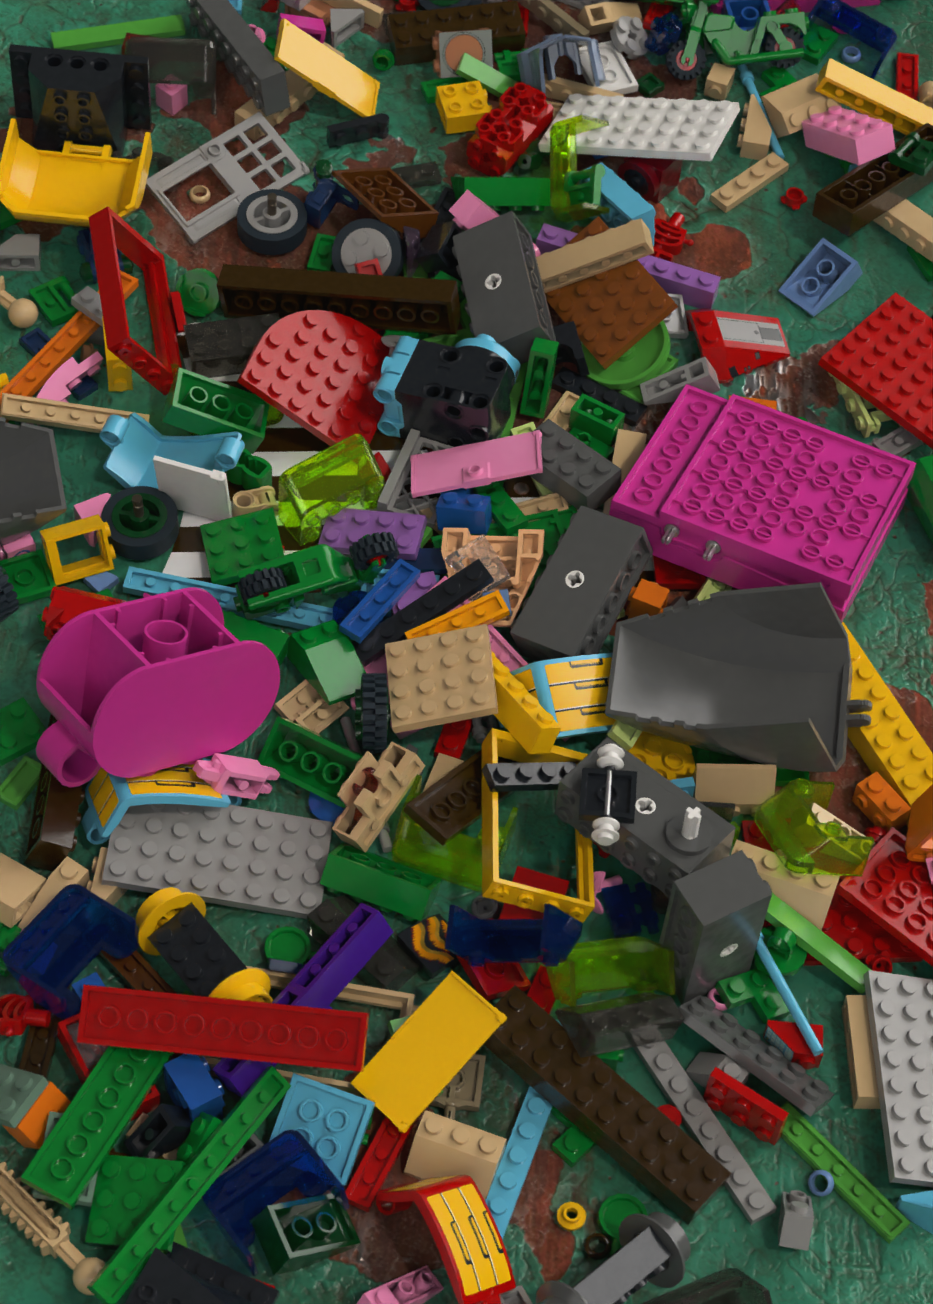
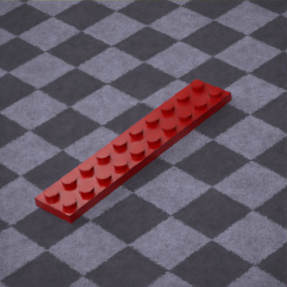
(223, 1027)

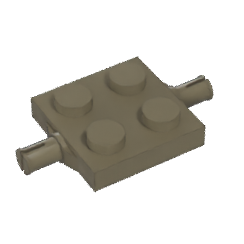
(464, 1089)

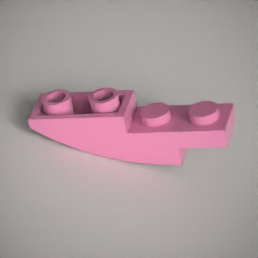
(69, 376)

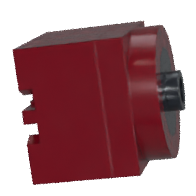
(651, 176)

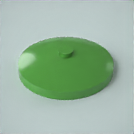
(636, 364)

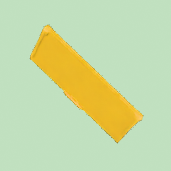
(326, 70)
(428, 1051)

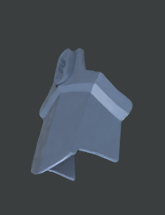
(556, 45)

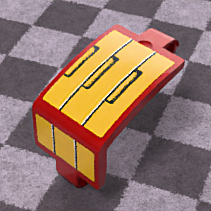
(462, 1232)

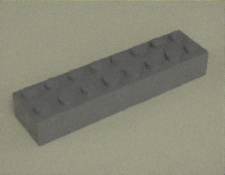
(242, 53)

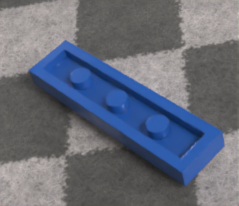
(379, 600)

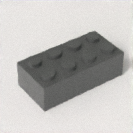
(575, 469)

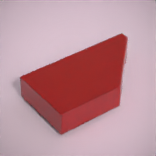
(178, 311)

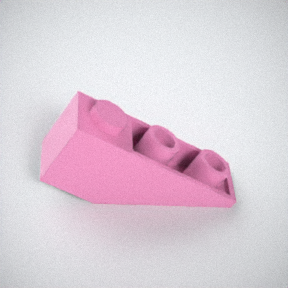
(408, 1289)

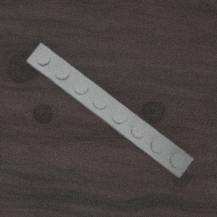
(706, 1129)

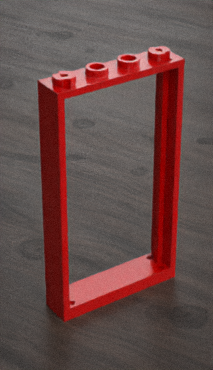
(113, 233)

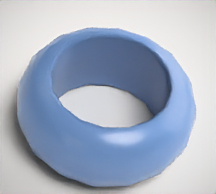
(851, 59)
(811, 1184)

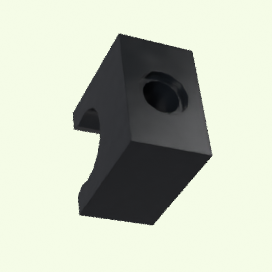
(570, 347)

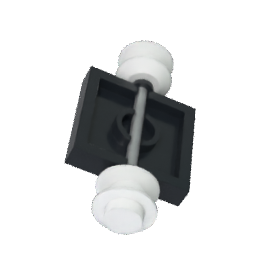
(608, 795)

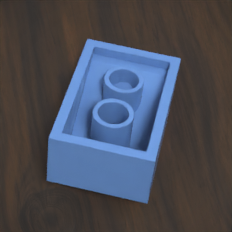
(821, 278)

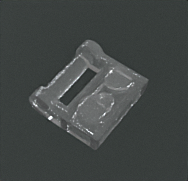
(482, 550)

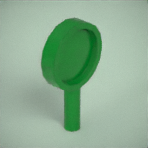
(289, 945)
(613, 1212)

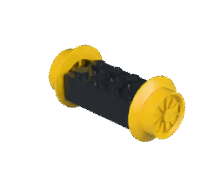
(177, 930)

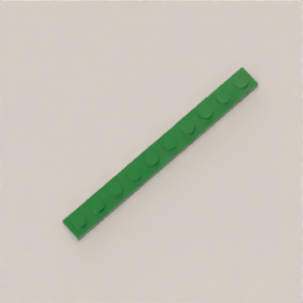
(189, 1186)

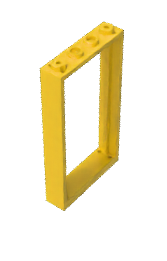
(505, 745)

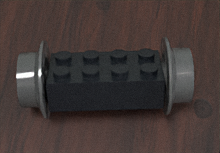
(650, 1251)

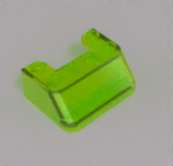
(327, 485)

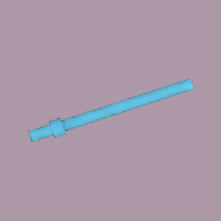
(748, 80)
(788, 997)

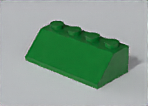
(506, 191)
(214, 408)
(308, 759)
(380, 881)

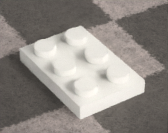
(617, 73)

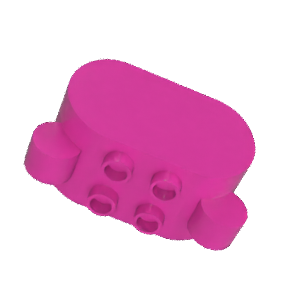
(150, 687)

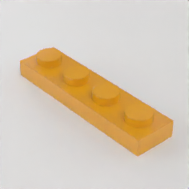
(478, 612)

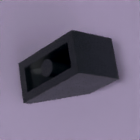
(160, 1133)

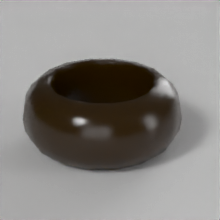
(600, 1237)

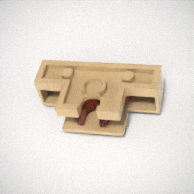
(374, 794)

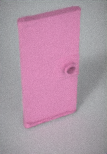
(476, 464)

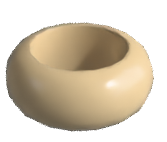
(199, 200)

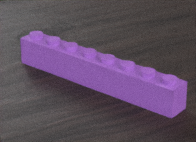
(695, 286)

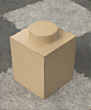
(719, 81)

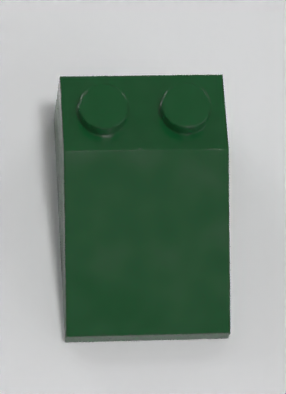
(304, 1232)

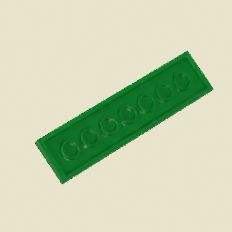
(94, 1122)

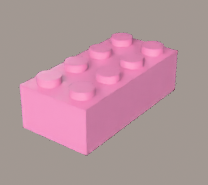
(848, 135)

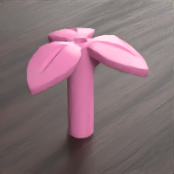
(599, 883)

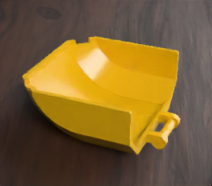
(70, 185)

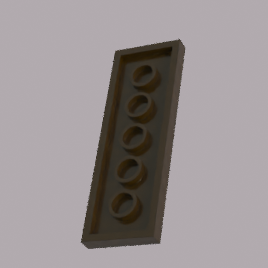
(453, 801)

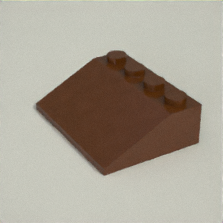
(389, 198)

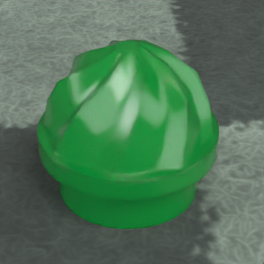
(383, 59)

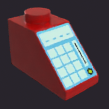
(791, 1042)

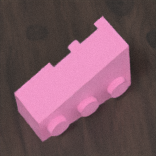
(471, 211)

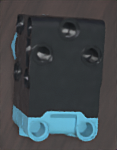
(447, 391)

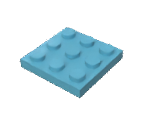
(328, 1121)

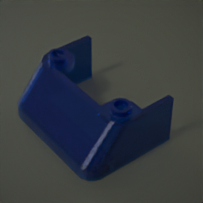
(858, 26)
(512, 940)
(262, 1180)

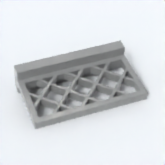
(400, 477)

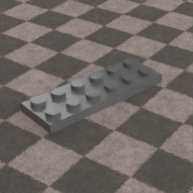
(755, 1055)

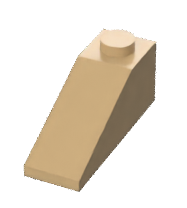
(65, 874)

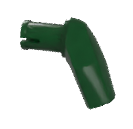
(532, 157)

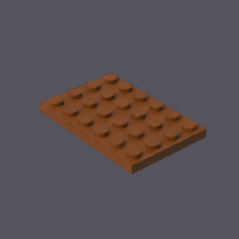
(612, 306)

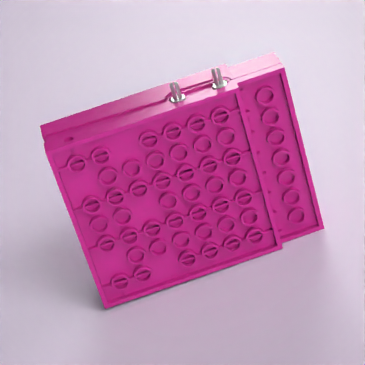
(763, 497)

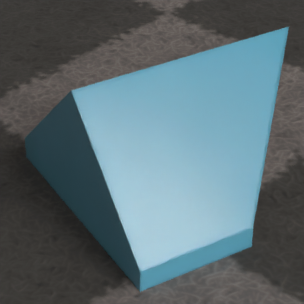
(918, 1208)

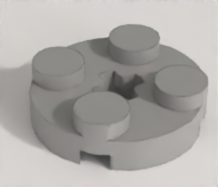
(631, 27)

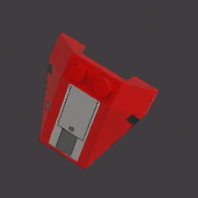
(737, 341)

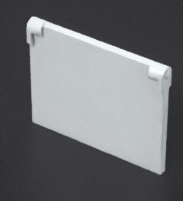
(194, 488)

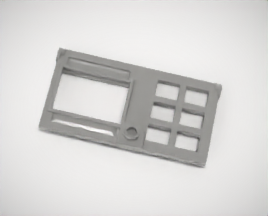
(230, 174)

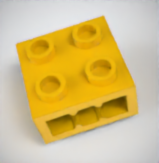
(461, 105)

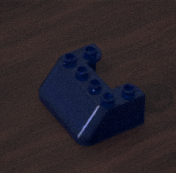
(64, 942)

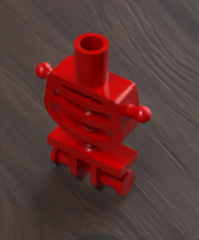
(670, 237)
(18, 1013)

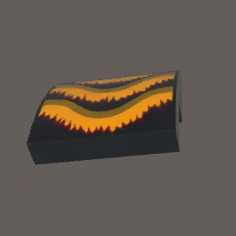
(427, 945)

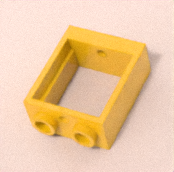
(81, 568)

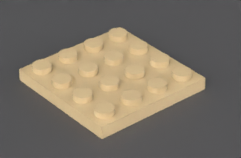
(441, 678)

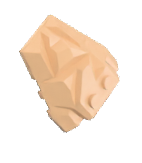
(517, 553)

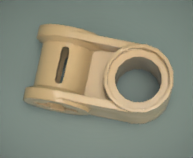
(254, 500)

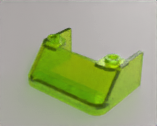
(564, 159)
(803, 841)
(454, 862)
(611, 966)

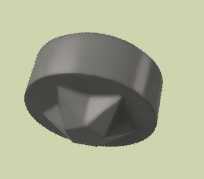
(485, 908)

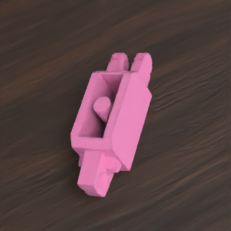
(236, 775)

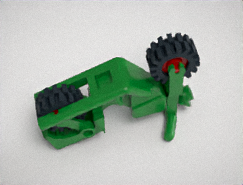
(732, 44)
(269, 590)

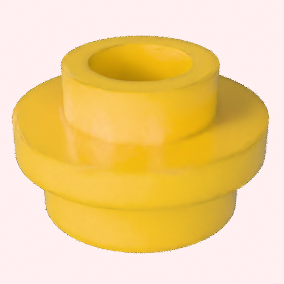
(568, 1223)

